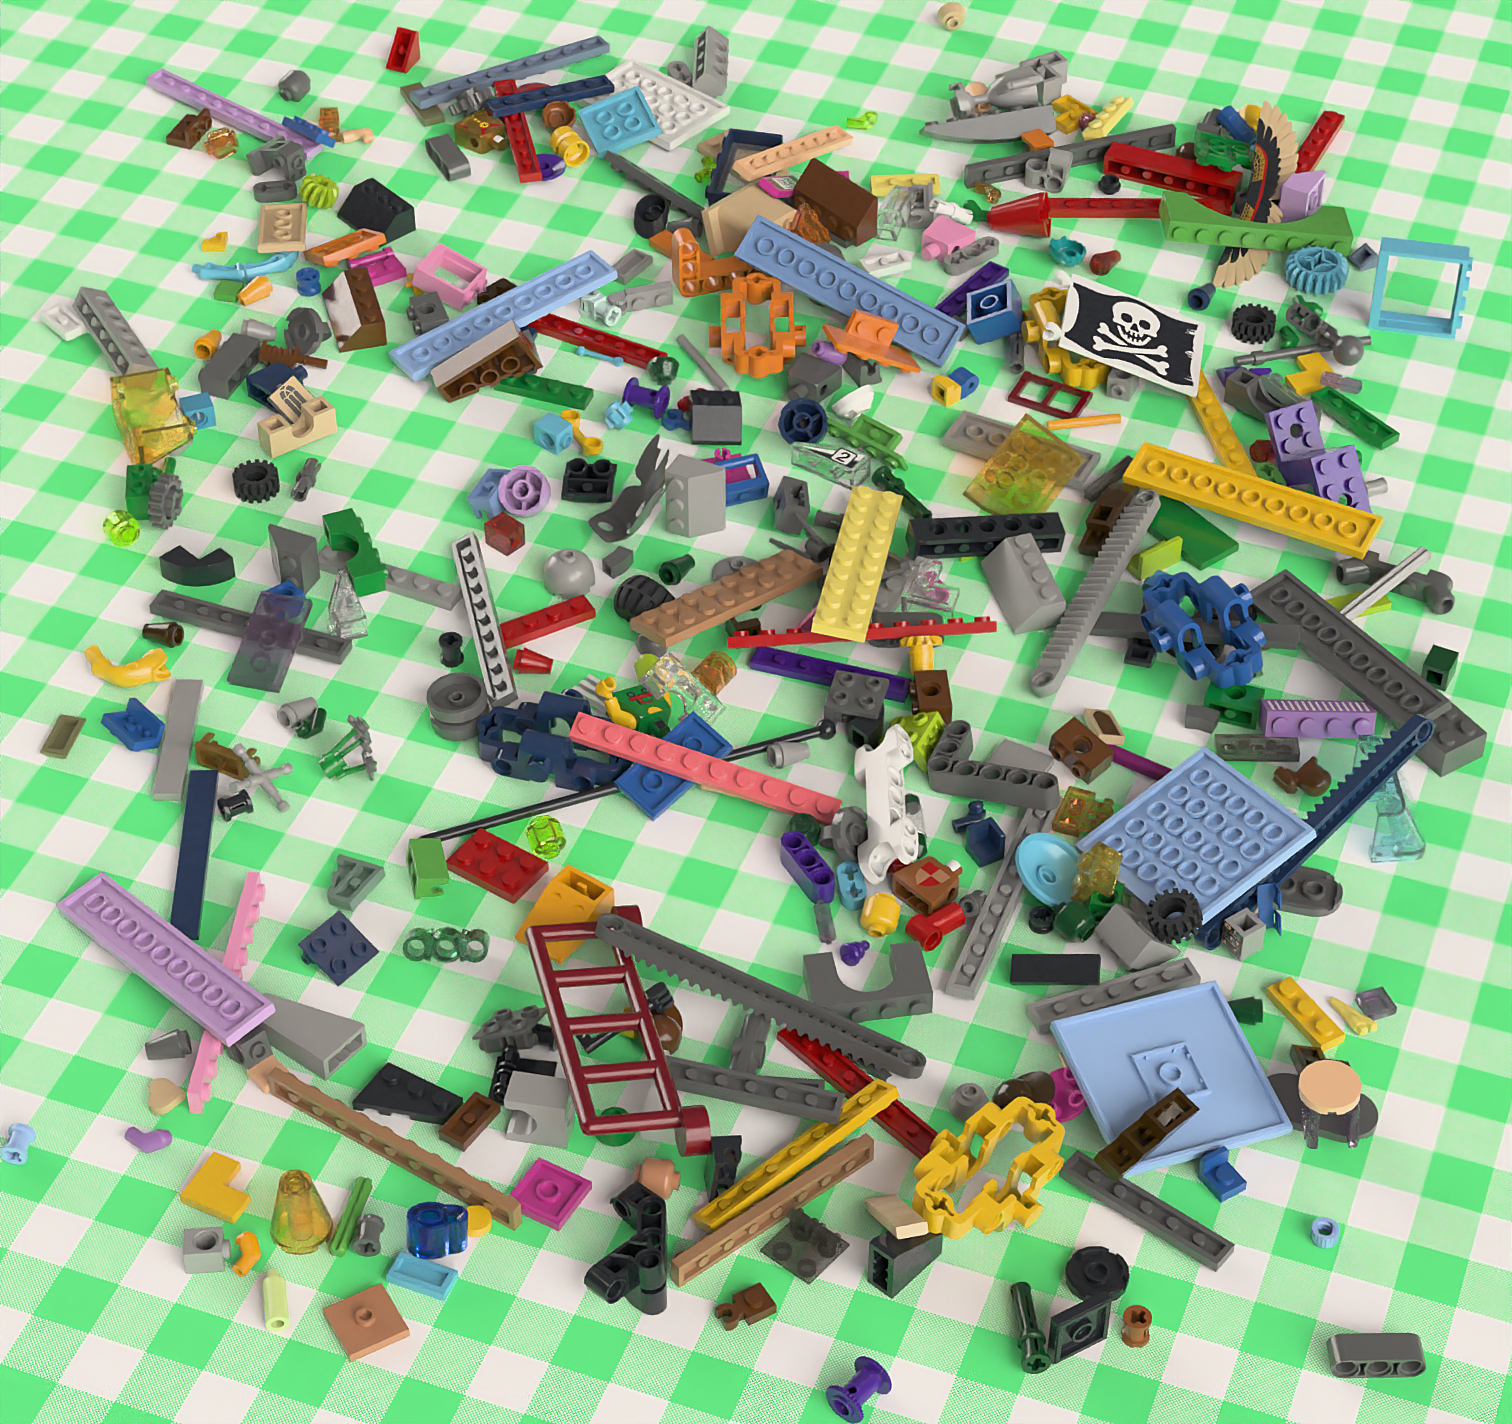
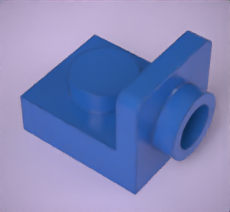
(1220, 1175)

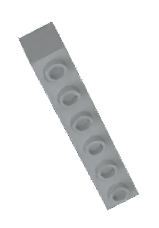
(112, 332)

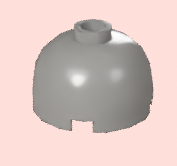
(568, 573)

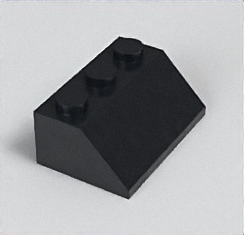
(377, 209)

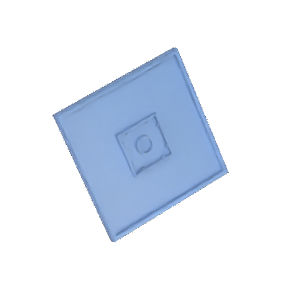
(1181, 1039)

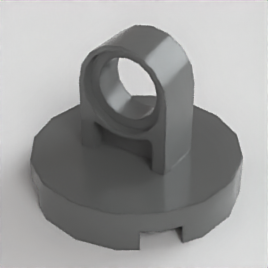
(306, 330)
(845, 833)

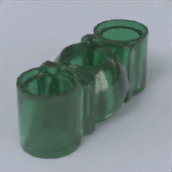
(432, 947)

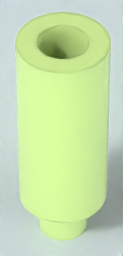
(275, 1301)

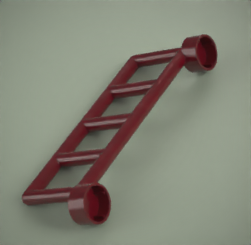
(689, 1122)

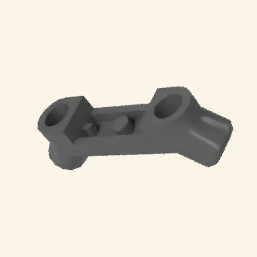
(1430, 588)

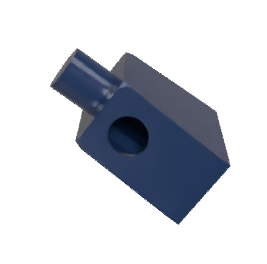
(265, 381)

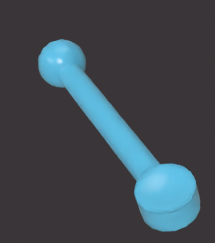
(618, 361)

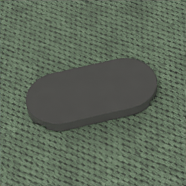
(1310, 893)
(1330, 1125)

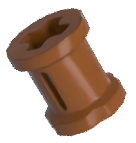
(1136, 1324)

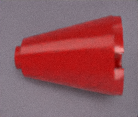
(1023, 216)

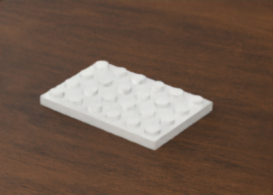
(676, 106)

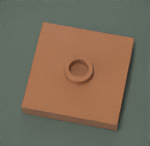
(366, 1322)

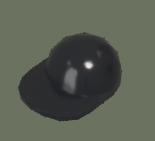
(651, 215)

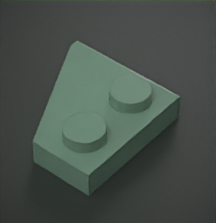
(1276, 389)

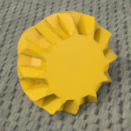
(920, 651)

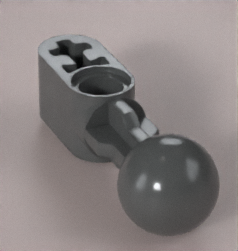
(1346, 349)

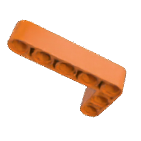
(702, 278)

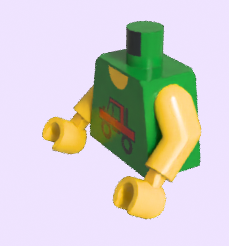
(636, 708)

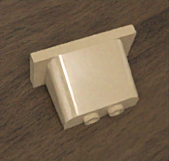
(732, 217)

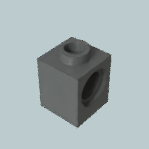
(251, 1048)

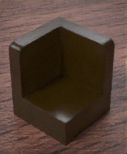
(751, 625)

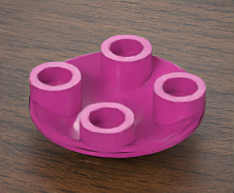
(1068, 1098)

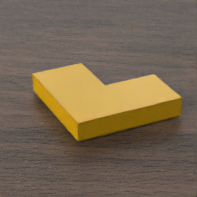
(1070, 112)
(1308, 380)
(211, 1191)

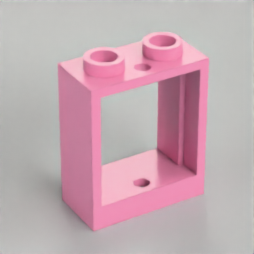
(458, 265)

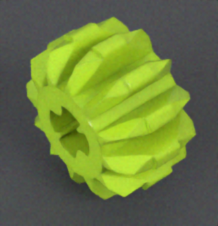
(319, 191)

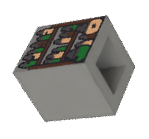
(1243, 934)

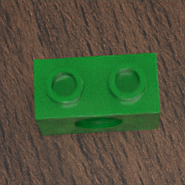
(138, 484)
(1236, 704)

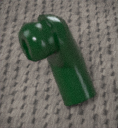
(306, 730)

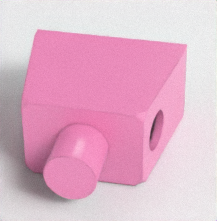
(944, 238)

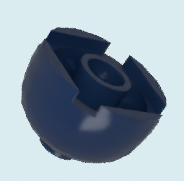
(803, 421)

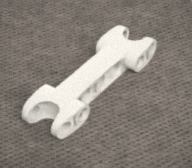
(889, 830)

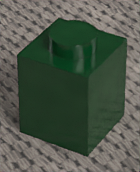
(1440, 667)

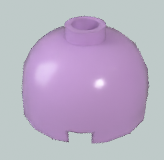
(524, 491)

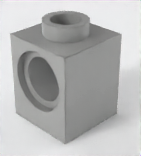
(1121, 384)
(205, 1250)

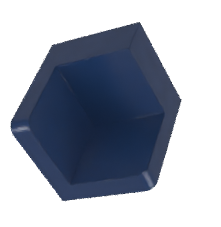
(985, 842)

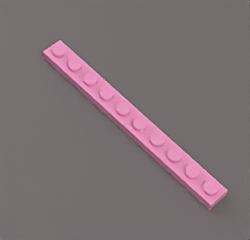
(236, 956)

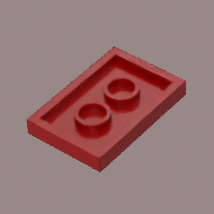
(497, 865)

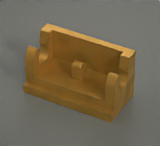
(222, 758)

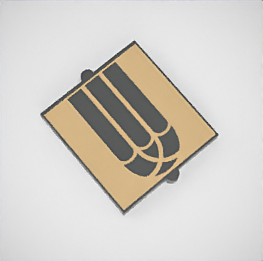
(288, 399)

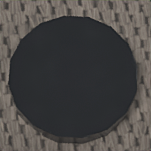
(1096, 1270)

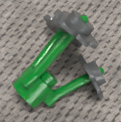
(333, 761)

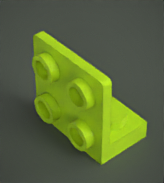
(924, 733)

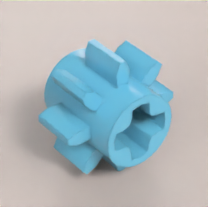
(618, 415)

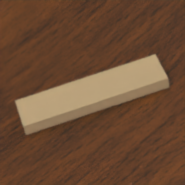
(896, 1216)

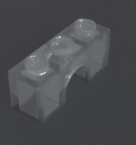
(672, 676)

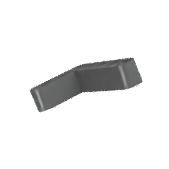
(956, 775)

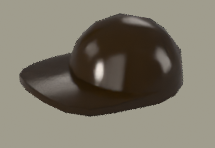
(1034, 1085)

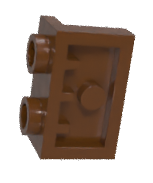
(190, 130)

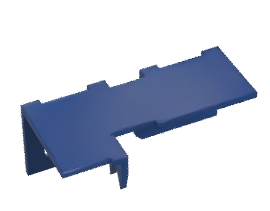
(1265, 901)

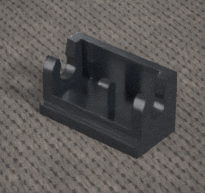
(722, 1163)

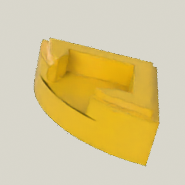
(216, 243)

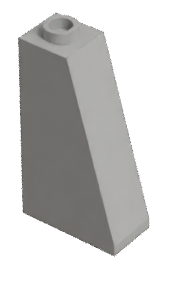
(313, 1036)

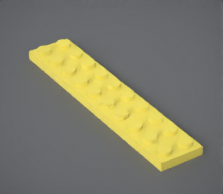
(857, 564)

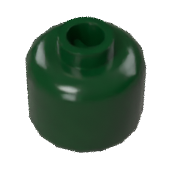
(1074, 921)

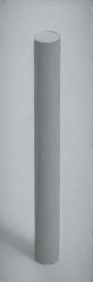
(702, 363)

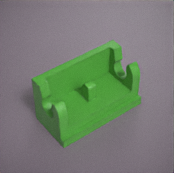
(426, 866)

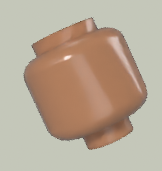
(658, 1176)

